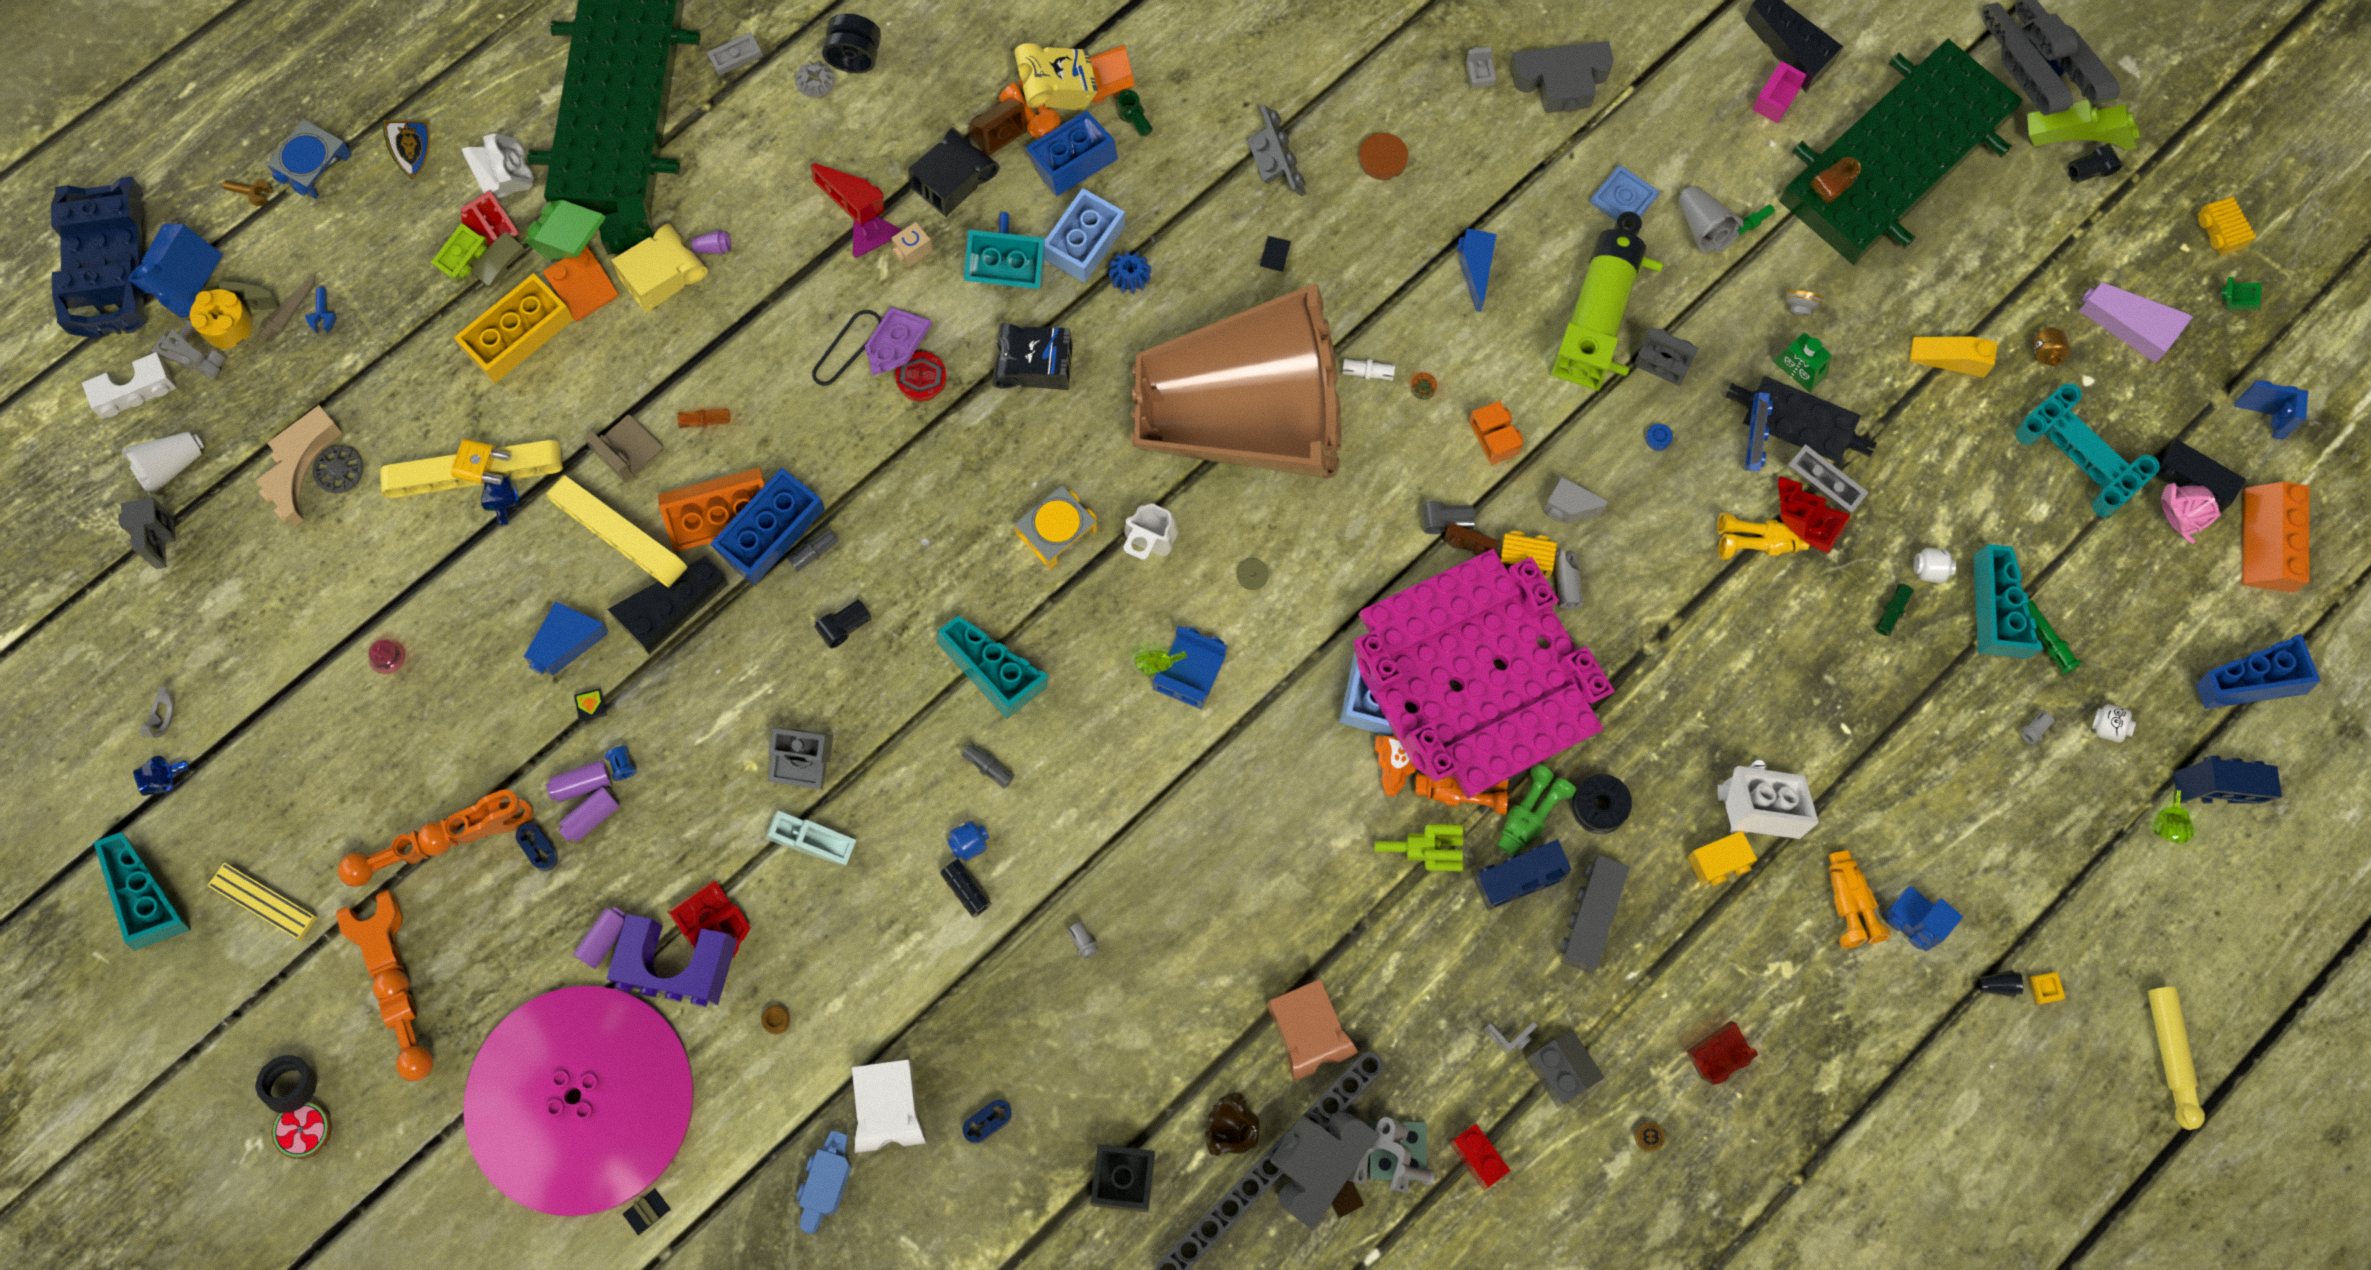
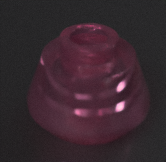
(386, 656)

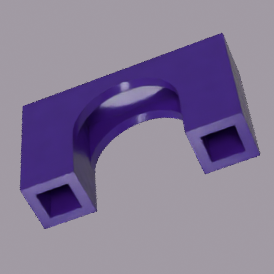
(699, 982)

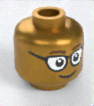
(2051, 346)

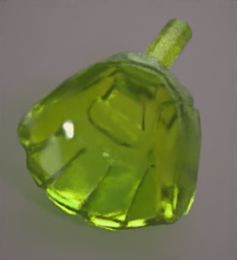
(1156, 661)
(2174, 822)

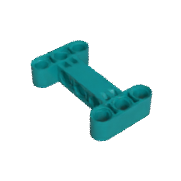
(2087, 449)

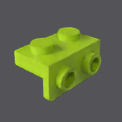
(459, 253)

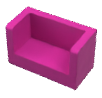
(1779, 92)

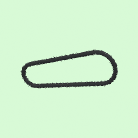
(834, 344)

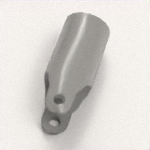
(1568, 580)

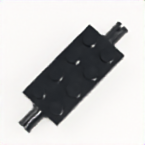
(1806, 420)

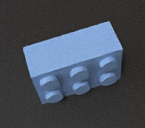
(1084, 235)
(1360, 706)

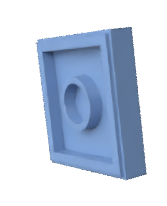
(1624, 193)

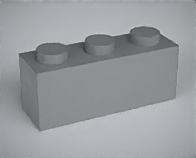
(1827, 479)

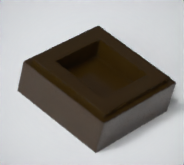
(1347, 1200)

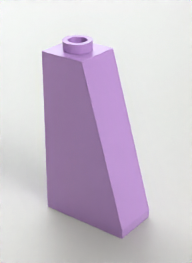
(2135, 319)

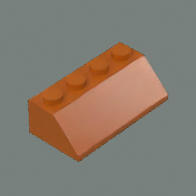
(703, 510)
(2276, 536)

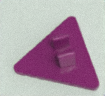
(872, 235)

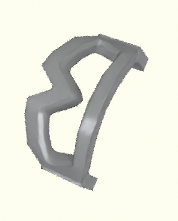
(165, 697)

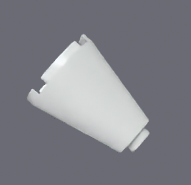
(162, 459)

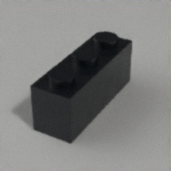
(2189, 467)

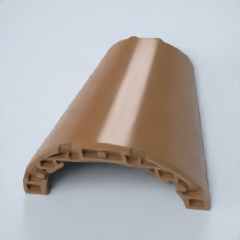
(1246, 390)

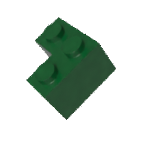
(628, 226)

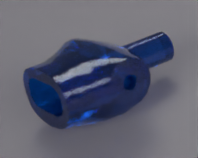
(499, 499)
(157, 775)

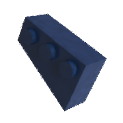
(2228, 780)
(1522, 875)

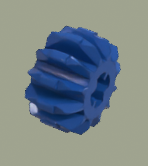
(1130, 263)

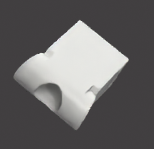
(886, 1106)

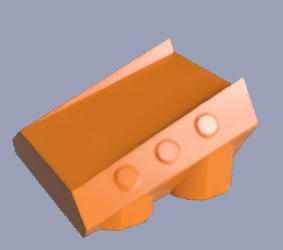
(1111, 73)

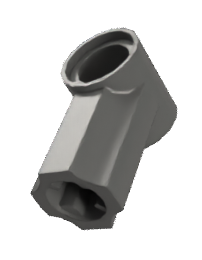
(1438, 516)

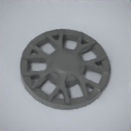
(337, 469)

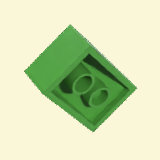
(563, 230)

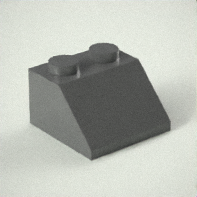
(1564, 1068)

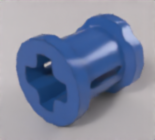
(620, 763)

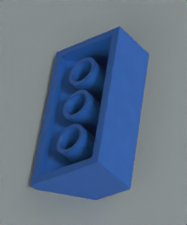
(768, 526)

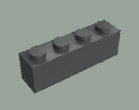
(1594, 915)

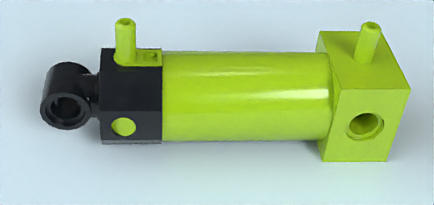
(1593, 329)

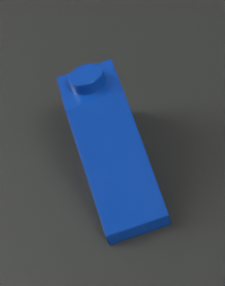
(1476, 261)

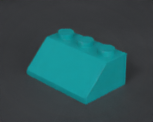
(1005, 259)

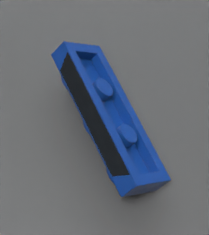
(1758, 432)

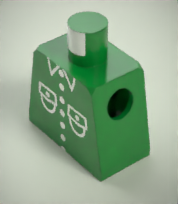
(1805, 361)

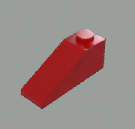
(850, 192)

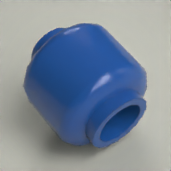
(968, 840)

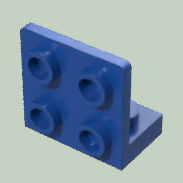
(2284, 402)

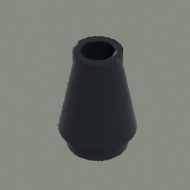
(2004, 983)

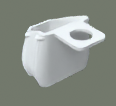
(1151, 529)

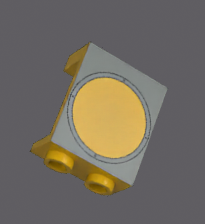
(1055, 525)

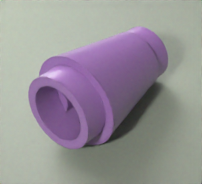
(712, 243)

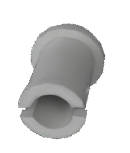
(2033, 733)
(1083, 941)

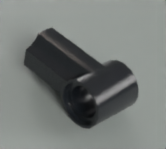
(2100, 162)
(837, 627)

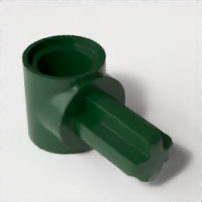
(1133, 114)

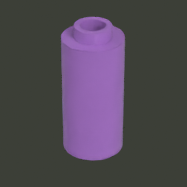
(579, 781)
(587, 815)
(600, 937)

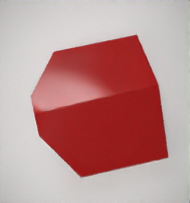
(487, 218)

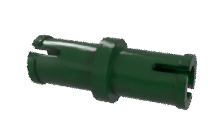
(1894, 609)

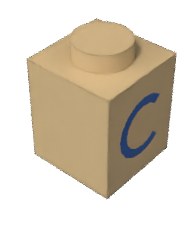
(911, 245)

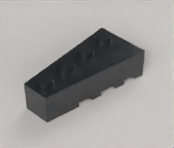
(1793, 39)
(661, 610)

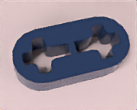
(541, 843)
(983, 1116)

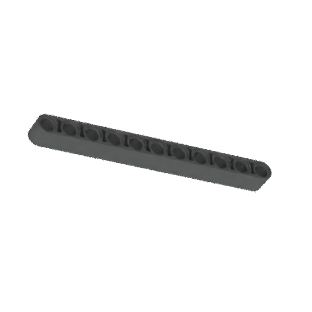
(1257, 1175)

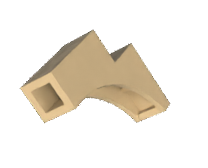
(294, 454)

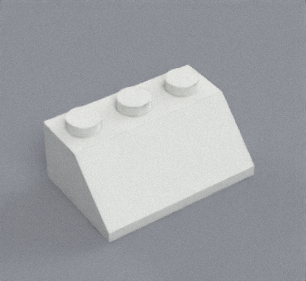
(1770, 803)

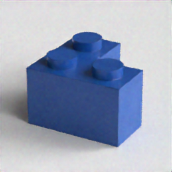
(1920, 919)

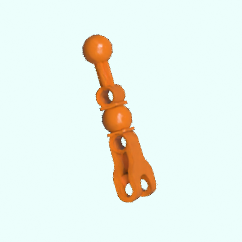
(435, 838)
(390, 984)

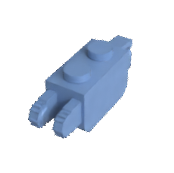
(825, 1182)

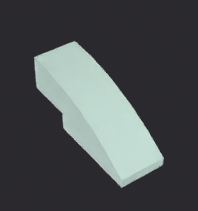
(810, 838)

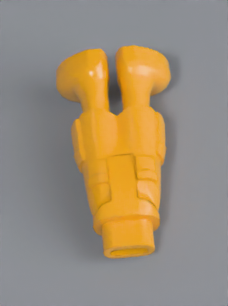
(1855, 898)

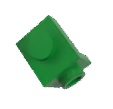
(2242, 295)

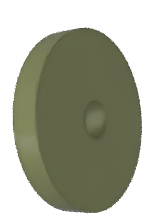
(1258, 580)

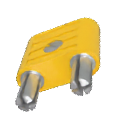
(475, 461)

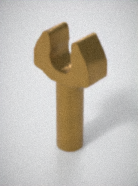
(252, 191)

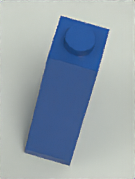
(562, 639)

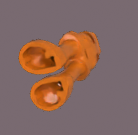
(1038, 124)
(1450, 793)

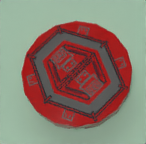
(921, 377)

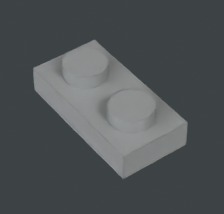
(734, 54)

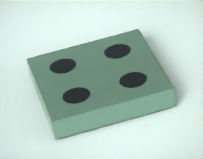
(1384, 1163)

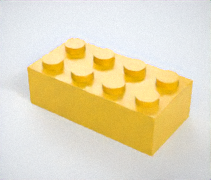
(514, 328)

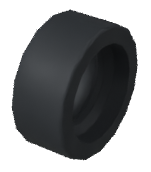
(274, 1070)

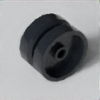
(851, 43)

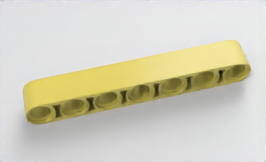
(435, 473)
(616, 531)

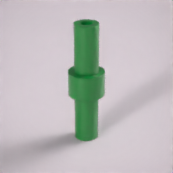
(1754, 219)

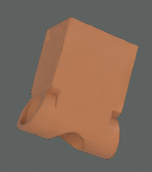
(1309, 1029)

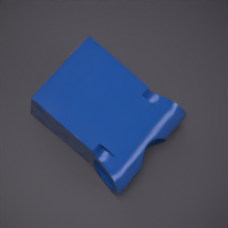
(176, 268)

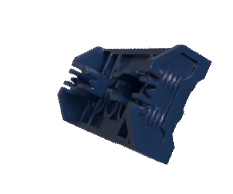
(98, 252)

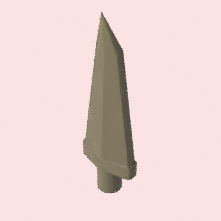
(281, 316)

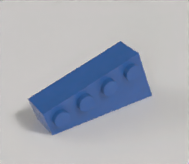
(2263, 675)

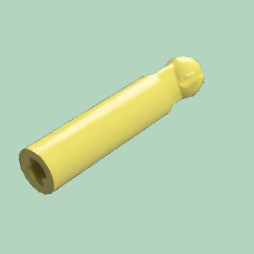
(2176, 1056)

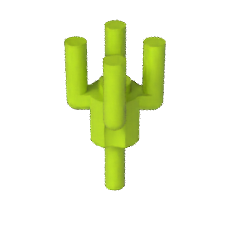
(1427, 847)

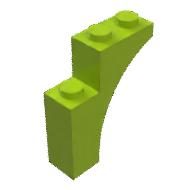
(2084, 122)

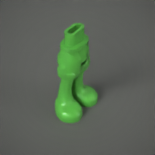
(1524, 824)

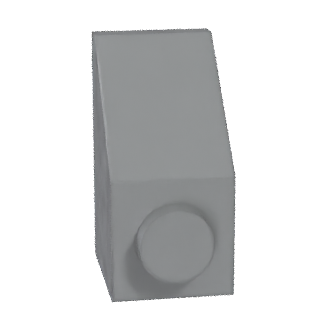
(1573, 503)

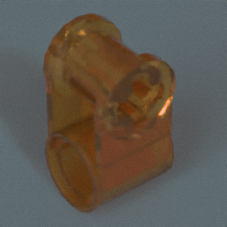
(1836, 179)

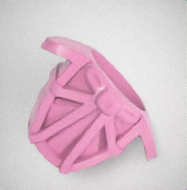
(2192, 508)

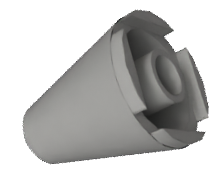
(1709, 220)

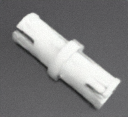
(1368, 369)

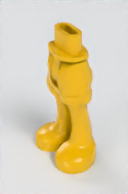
(1775, 537)

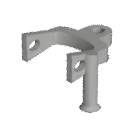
(186, 355)
(1390, 1134)

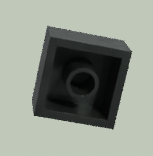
(1123, 1178)

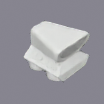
(499, 165)

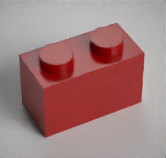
(1479, 1157)

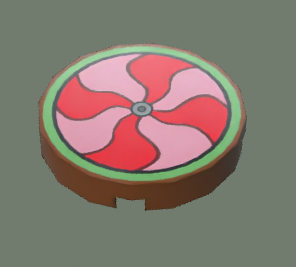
(302, 1131)

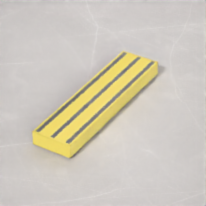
(262, 901)

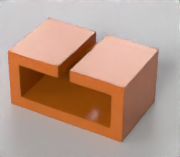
(1496, 433)

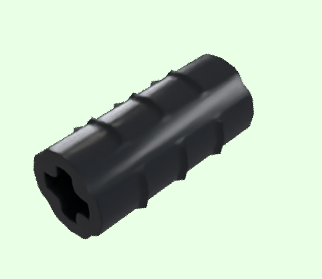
(965, 888)

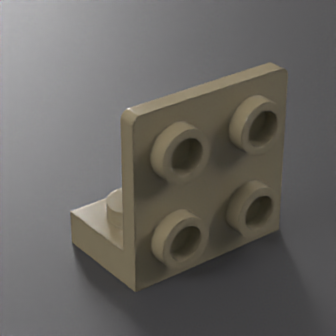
(625, 448)

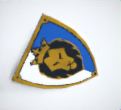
(407, 143)

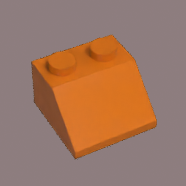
(581, 284)

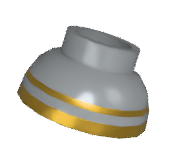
(1802, 302)

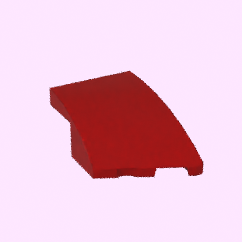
(1809, 517)
(709, 910)

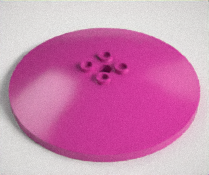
(617, 1135)

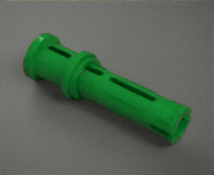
(2056, 648)

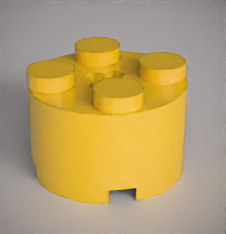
(221, 318)

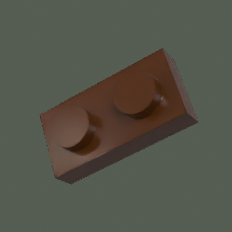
(1460, 538)

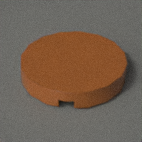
(1383, 156)

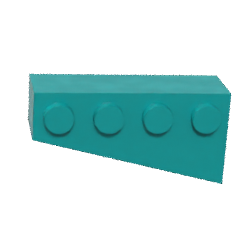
(2001, 605)
(995, 671)
(137, 897)

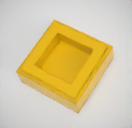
(2046, 988)

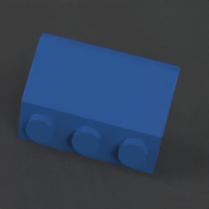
(1072, 152)

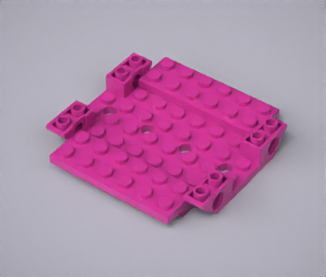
(1454, 632)

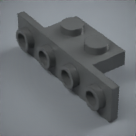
(1273, 154)

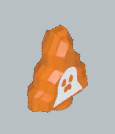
(1394, 763)

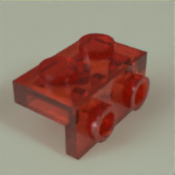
(1721, 1054)

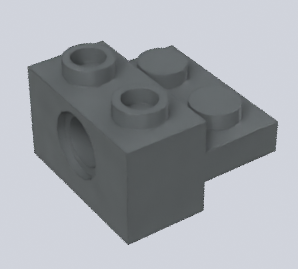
(1661, 342)
(149, 529)
(803, 744)

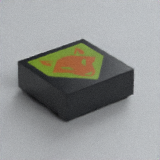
(590, 705)

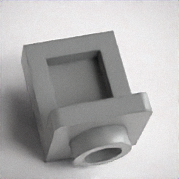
(1480, 67)

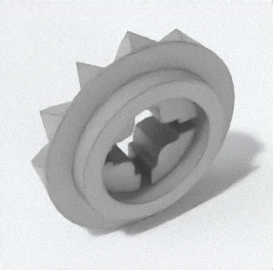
(814, 88)

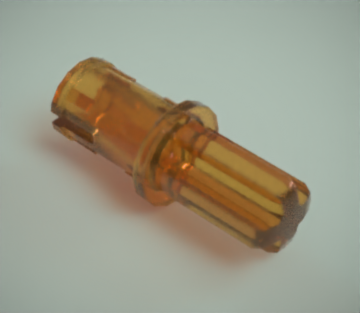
(703, 418)

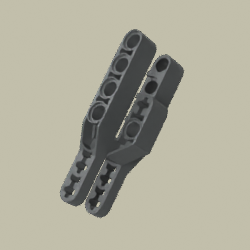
(2056, 41)

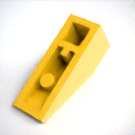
(1957, 354)

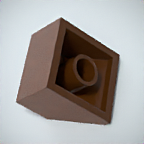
(998, 126)

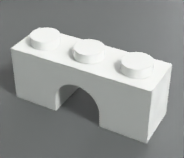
(150, 380)

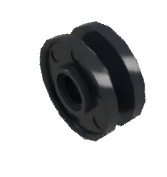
(1610, 790)

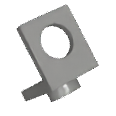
(1521, 1041)

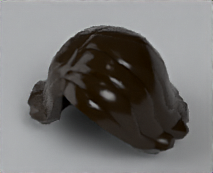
(1231, 1126)

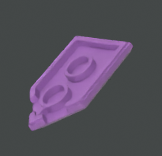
(895, 340)

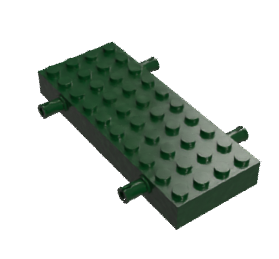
(614, 102)
(1903, 149)

